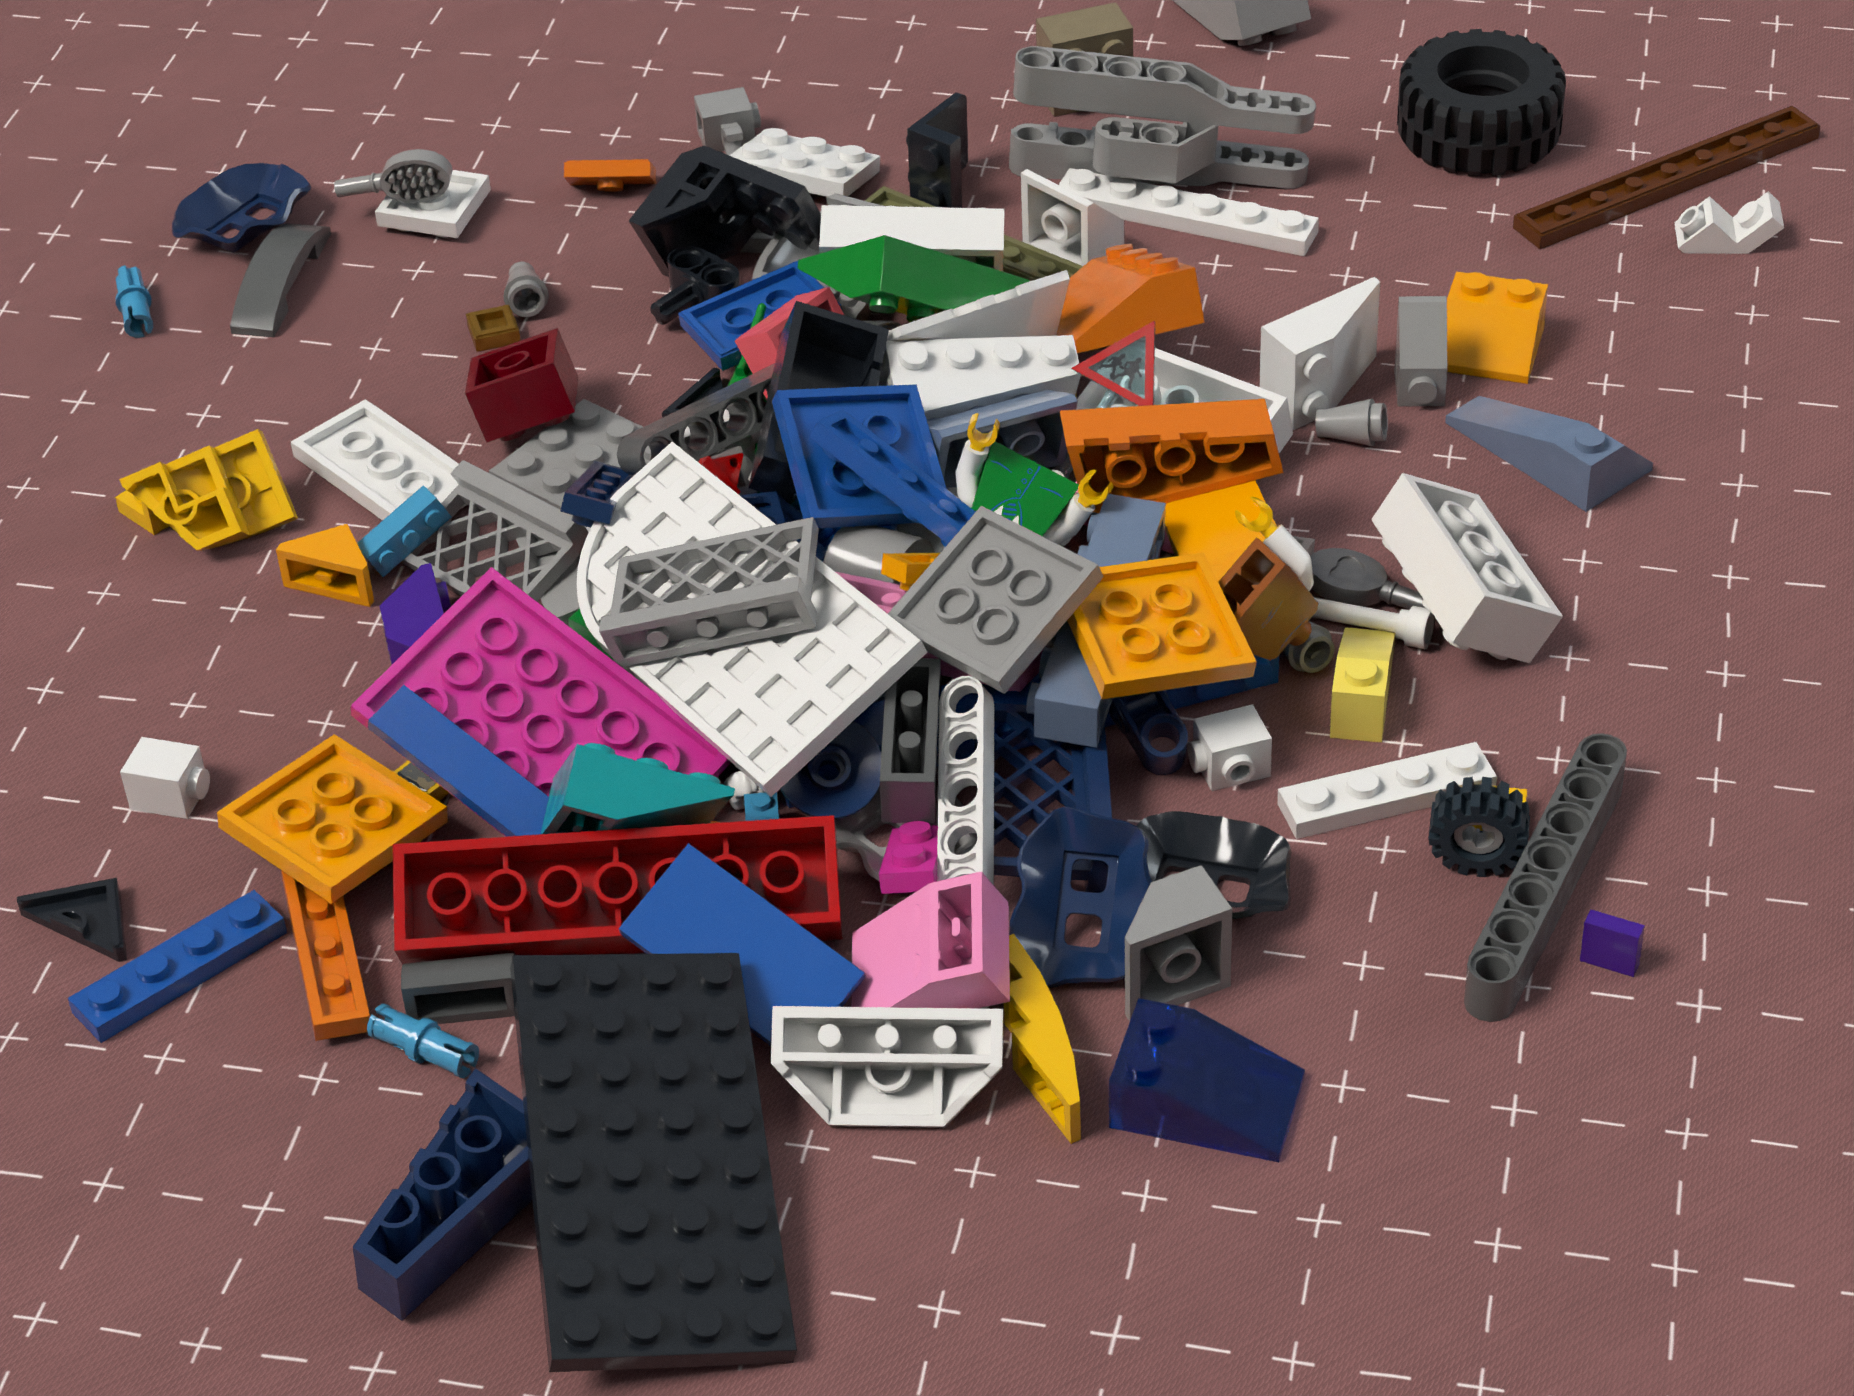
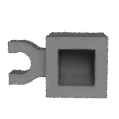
(726, 119)

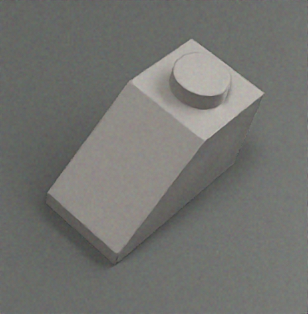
(1421, 351)

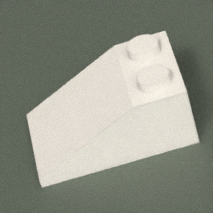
(1321, 350)

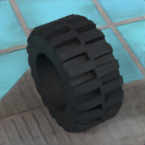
(1481, 102)

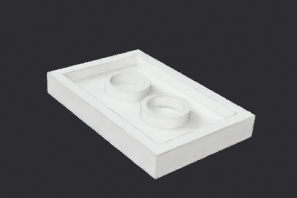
(810, 161)

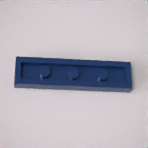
(591, 493)

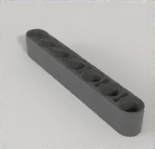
(706, 421)
(1544, 878)

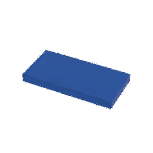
(710, 911)

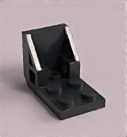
(706, 191)

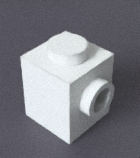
(1230, 748)
(165, 777)

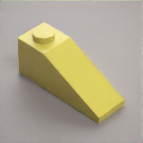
(1361, 684)

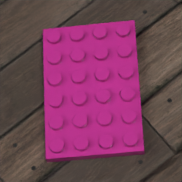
(534, 689)

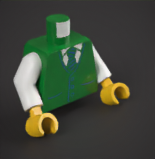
(1022, 488)

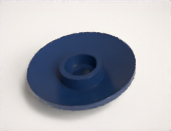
(859, 765)

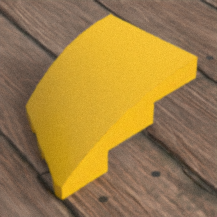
(217, 492)

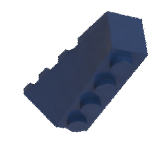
(451, 1200)

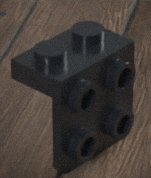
(939, 153)

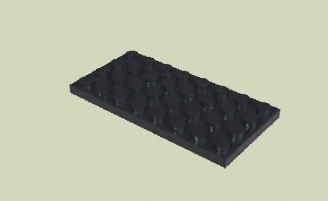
(648, 1163)

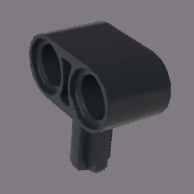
(693, 278)

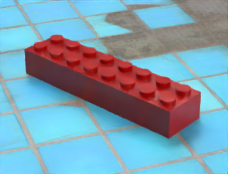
(581, 886)

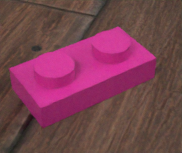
(909, 858)

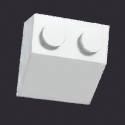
(1065, 221)

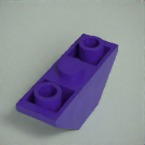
(413, 610)

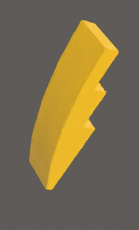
(1041, 1043)

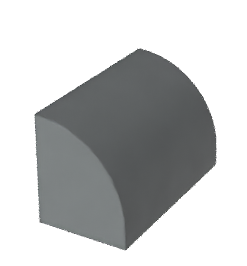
(459, 988)

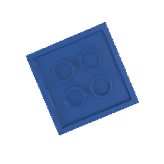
(832, 489)

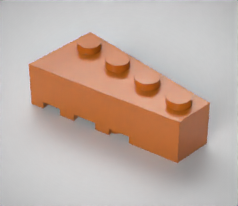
(1171, 448)

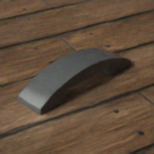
(271, 273)

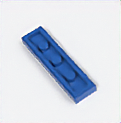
(460, 764)

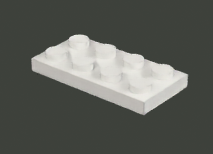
(375, 459)

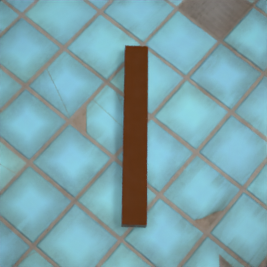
(1665, 177)

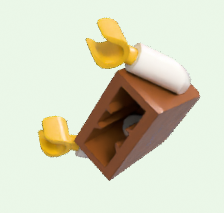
(1271, 587)

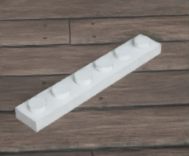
(1195, 212)

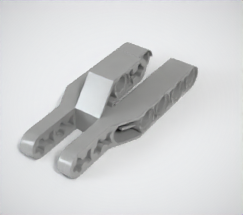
(1153, 149)

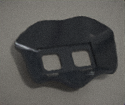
(1226, 851)

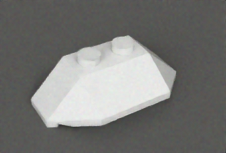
(887, 1061)

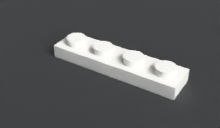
(1379, 790)

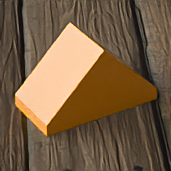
(327, 566)

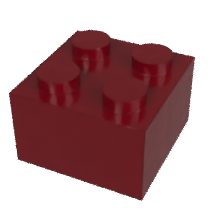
(522, 386)

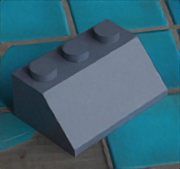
(1027, 426)

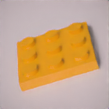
(1159, 628)
(331, 817)

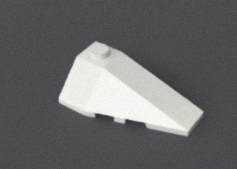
(1019, 312)

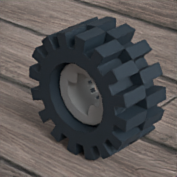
(1503, 823)

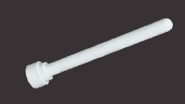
(1411, 625)

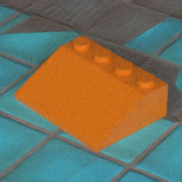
(1126, 292)

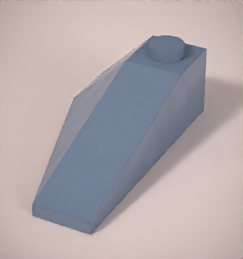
(1552, 449)

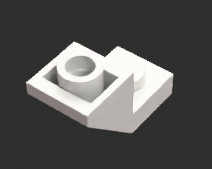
(1713, 231)

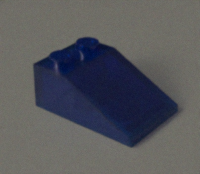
(1201, 1084)

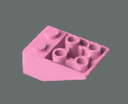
(937, 948)

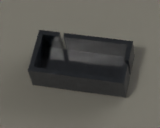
(813, 353)

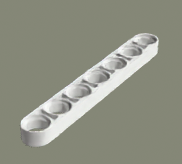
(957, 774)

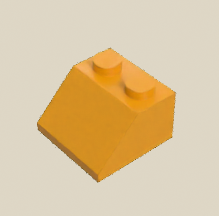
(1494, 326)

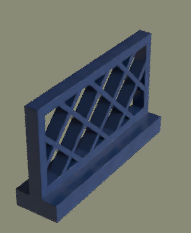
(1086, 780)

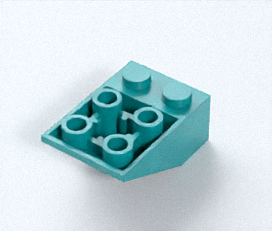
(614, 792)

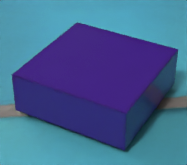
(1612, 943)

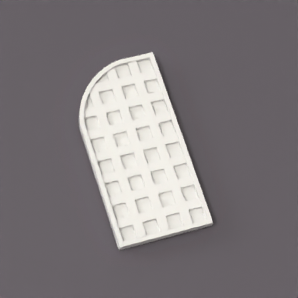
(762, 699)

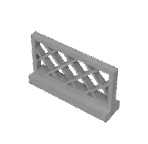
(516, 516)
(720, 614)

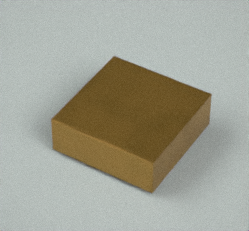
(492, 328)

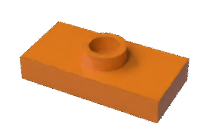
(609, 174)

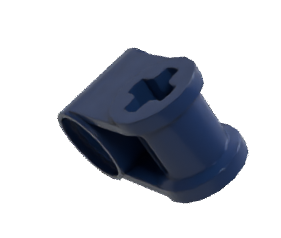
(1146, 718)

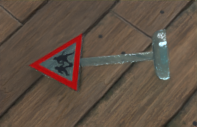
(1124, 370)

